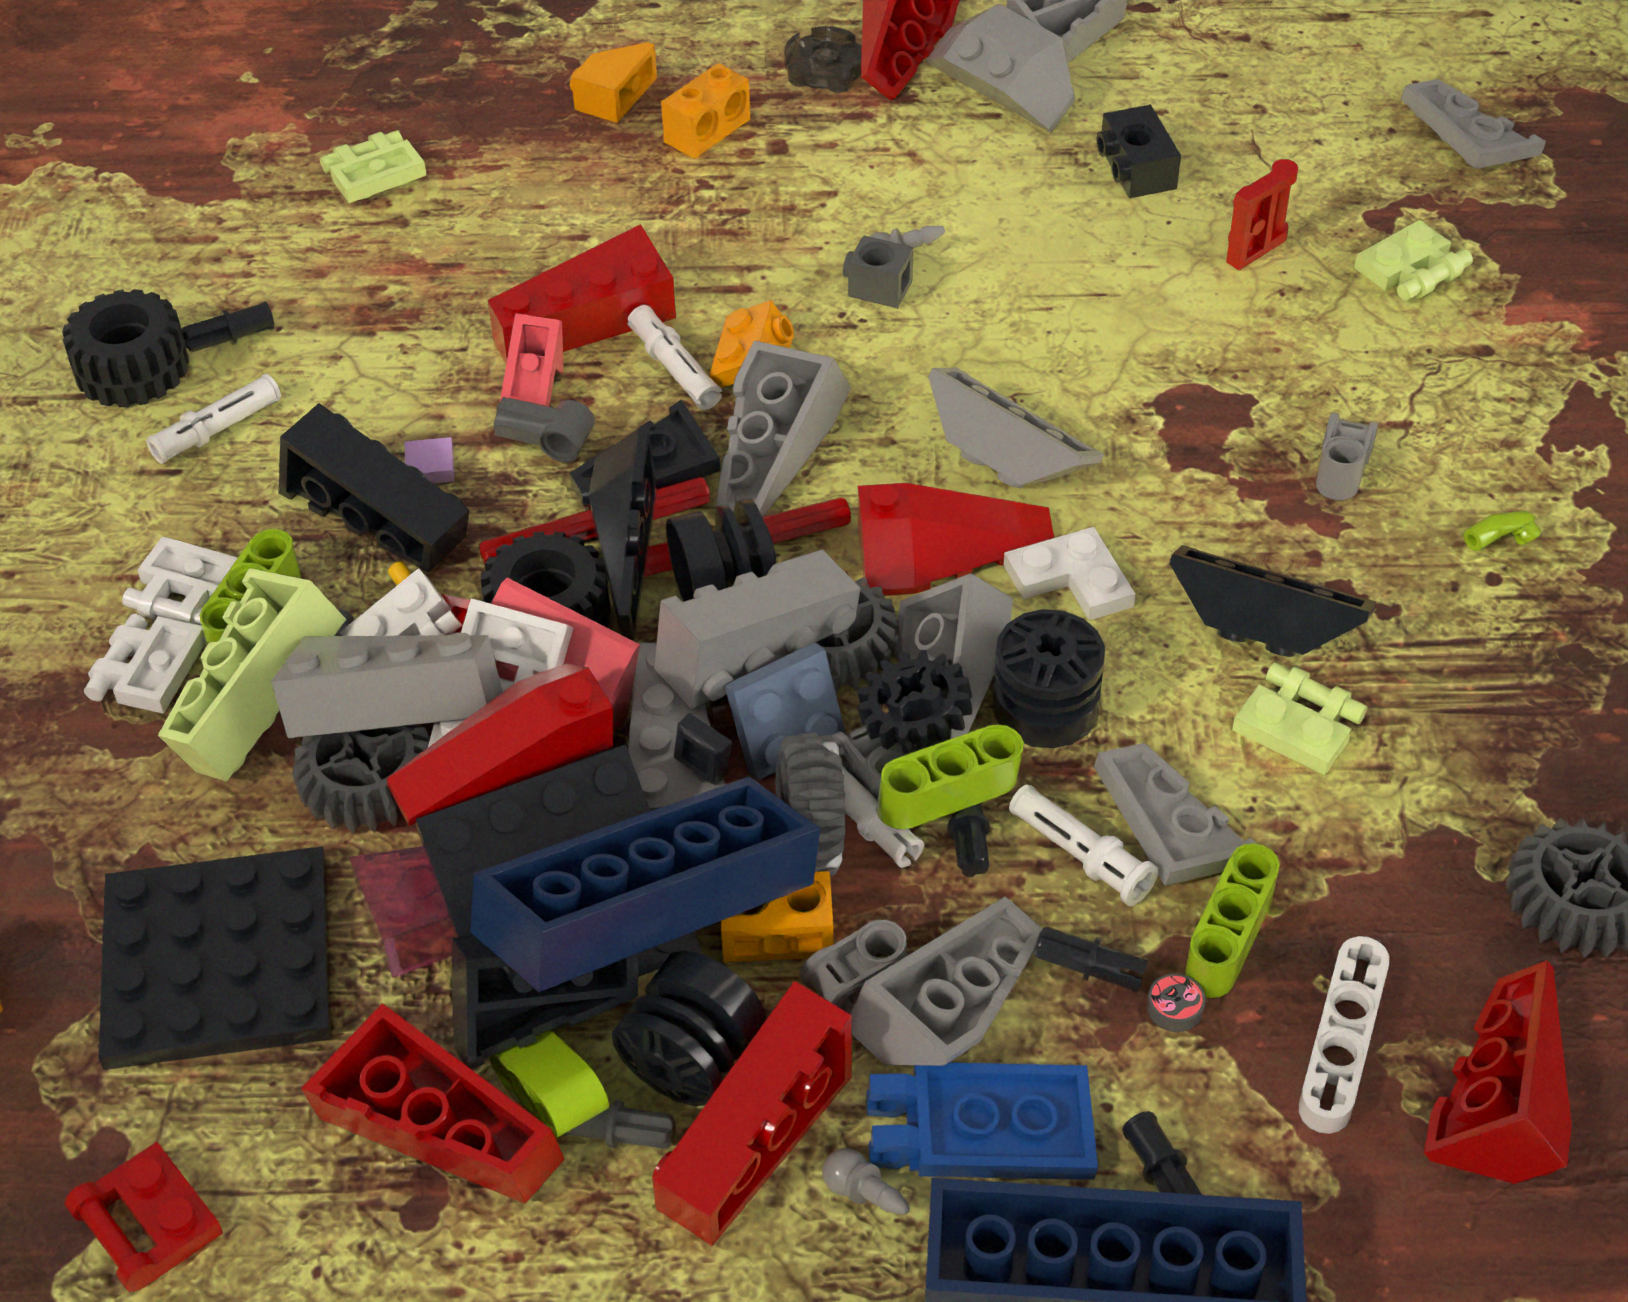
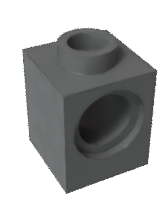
(879, 271)

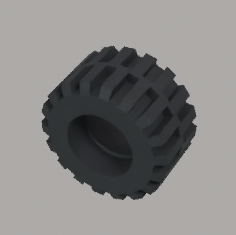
(125, 348)
(555, 569)

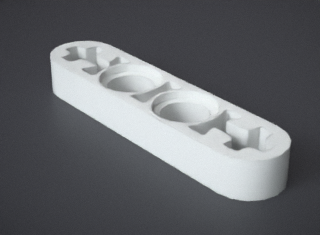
(1344, 1032)

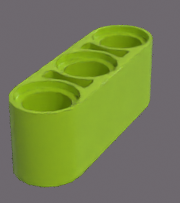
(267, 551)
(949, 776)
(1240, 895)
(551, 1082)

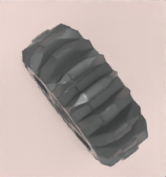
(865, 641)
(347, 773)
(813, 785)
(1572, 886)

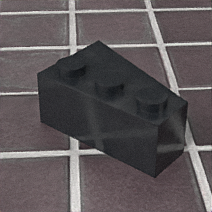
(502, 1010)

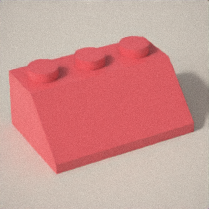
(591, 645)

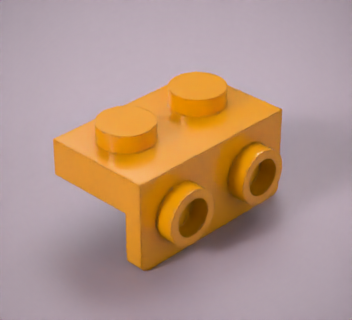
(740, 329)

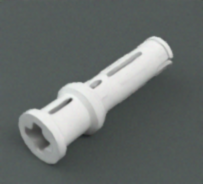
(1101, 856)

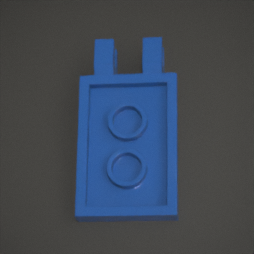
(985, 1121)

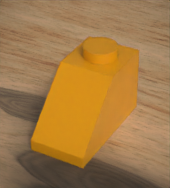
(613, 80)

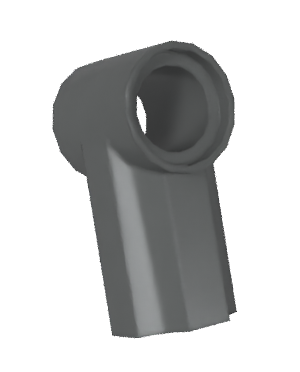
(556, 430)

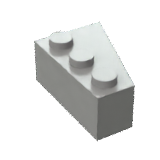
(1075, 21)

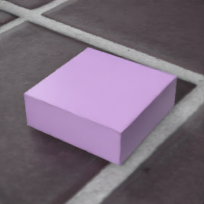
(432, 458)

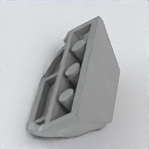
(1010, 64)
(1004, 434)

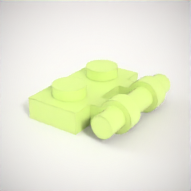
(373, 165)
(1404, 261)
(1294, 729)

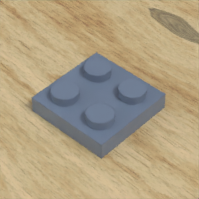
(780, 702)

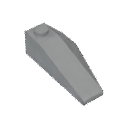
(778, 420)
(963, 624)
(946, 991)

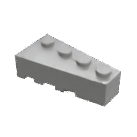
(653, 736)

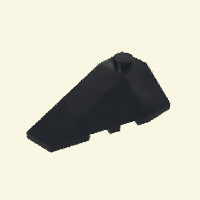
(622, 512)

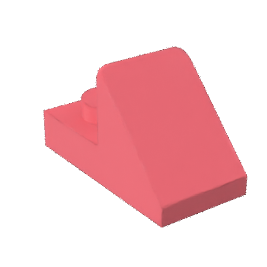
(533, 359)

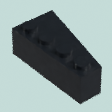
(369, 489)

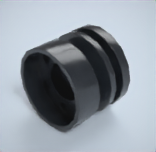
(719, 555)
(1048, 677)
(688, 1027)

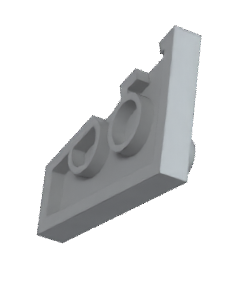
(1472, 134)
(1165, 817)

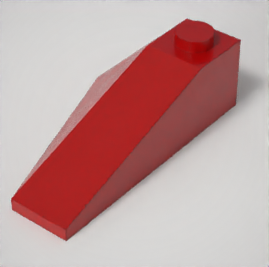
(899, 38)
(931, 533)
(512, 738)
(1512, 1091)

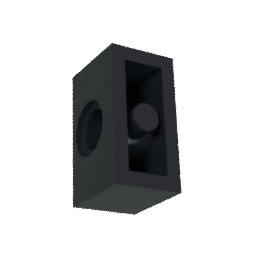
(1139, 151)

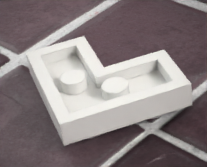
(1075, 562)

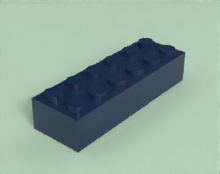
(642, 882)
(1109, 1245)

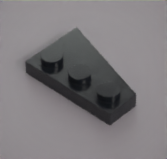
(677, 449)

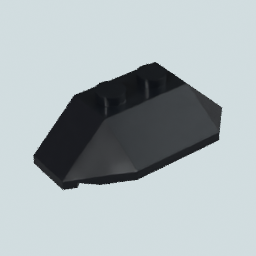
(1265, 605)

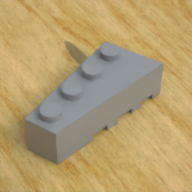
(750, 624)
(383, 682)

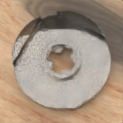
(809, 68)

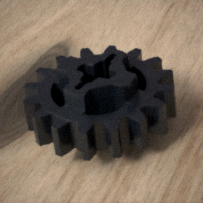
(914, 701)

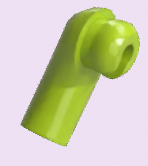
(1497, 525)

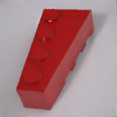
(431, 1106)
(756, 1114)

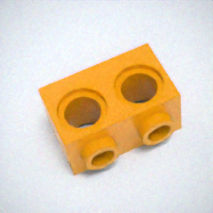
(706, 110)
(779, 928)

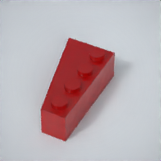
(590, 292)

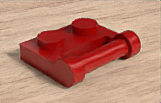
(1261, 215)
(160, 1204)

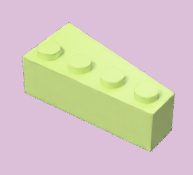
(234, 697)

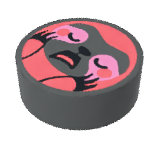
(1176, 1002)

